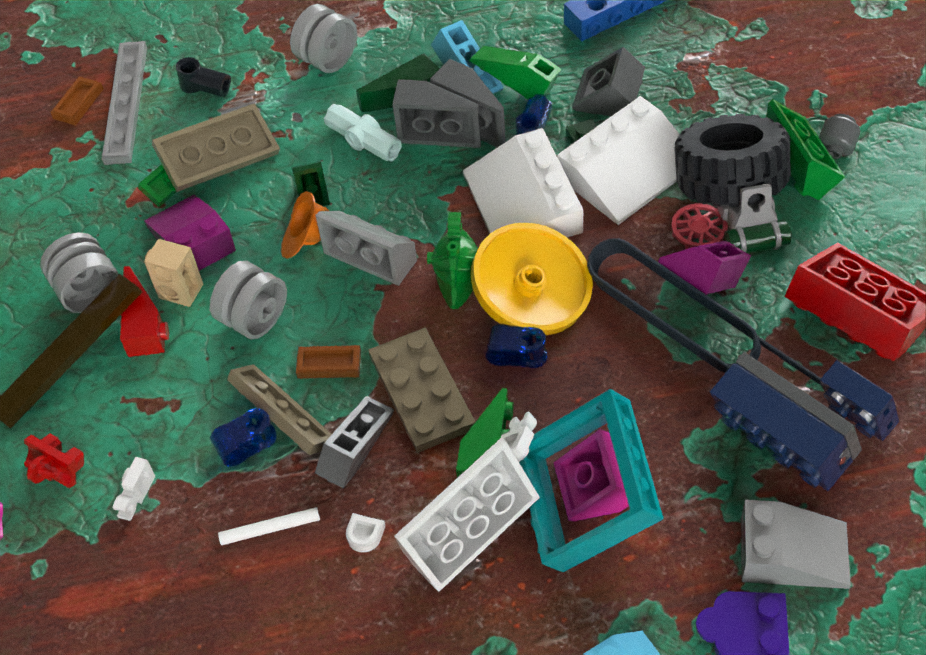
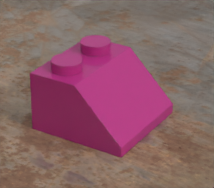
(591, 479)

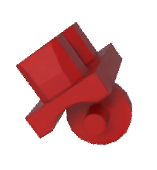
(49, 463)

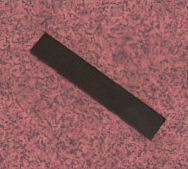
(66, 349)

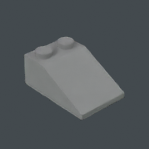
(793, 546)

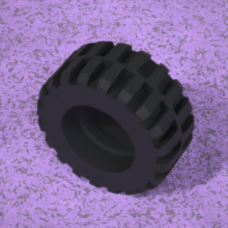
(730, 154)

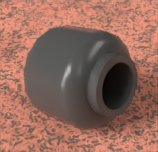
(840, 135)

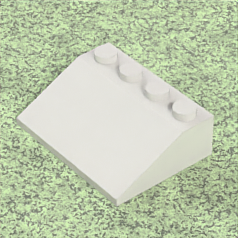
(623, 160)
(524, 185)
(467, 516)

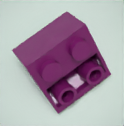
(708, 266)

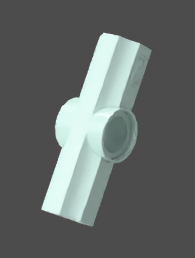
(362, 132)

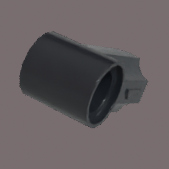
(197, 78)

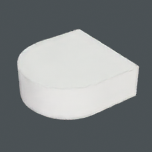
(364, 532)

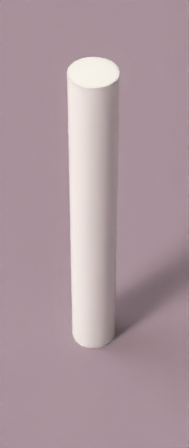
(268, 526)

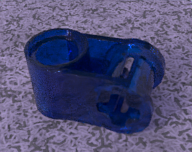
(514, 344)
(242, 438)

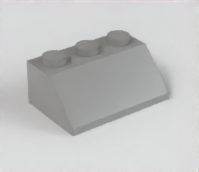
(366, 245)

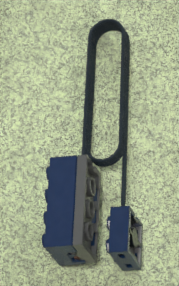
(764, 403)

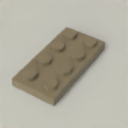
(215, 147)
(421, 389)

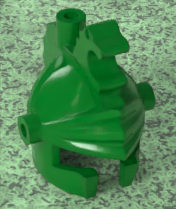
(453, 262)

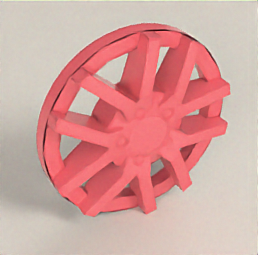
(698, 225)

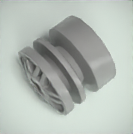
(77, 270)

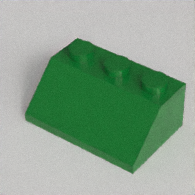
(809, 159)

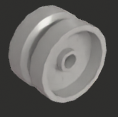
(323, 38)
(248, 299)

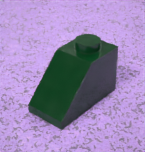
(311, 179)

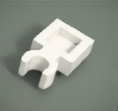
(520, 435)
(136, 484)

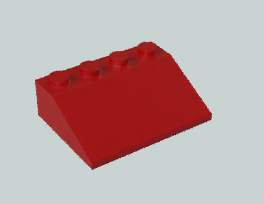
(860, 300)

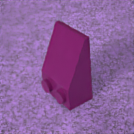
(194, 226)

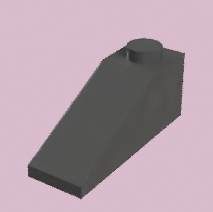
(352, 441)

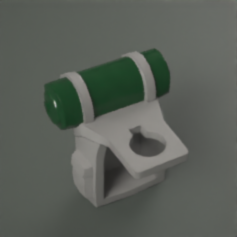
(755, 225)

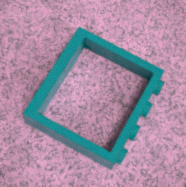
(634, 470)

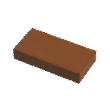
(77, 100)
(328, 362)

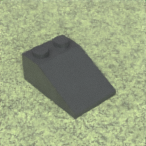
(466, 83)
(434, 116)

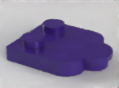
(746, 624)

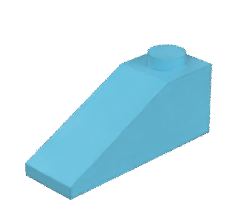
(458, 44)

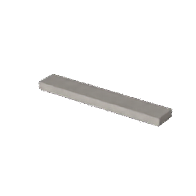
(124, 103)

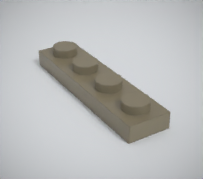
(280, 407)

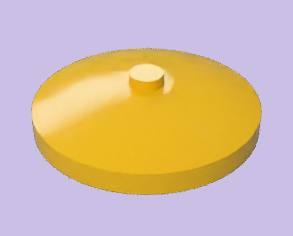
(531, 278)

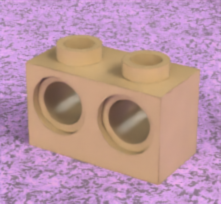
(173, 272)

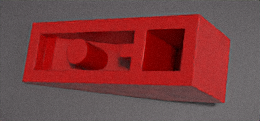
(141, 324)

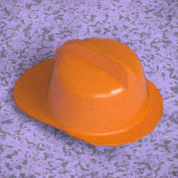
(302, 225)

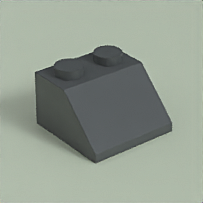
(609, 84)

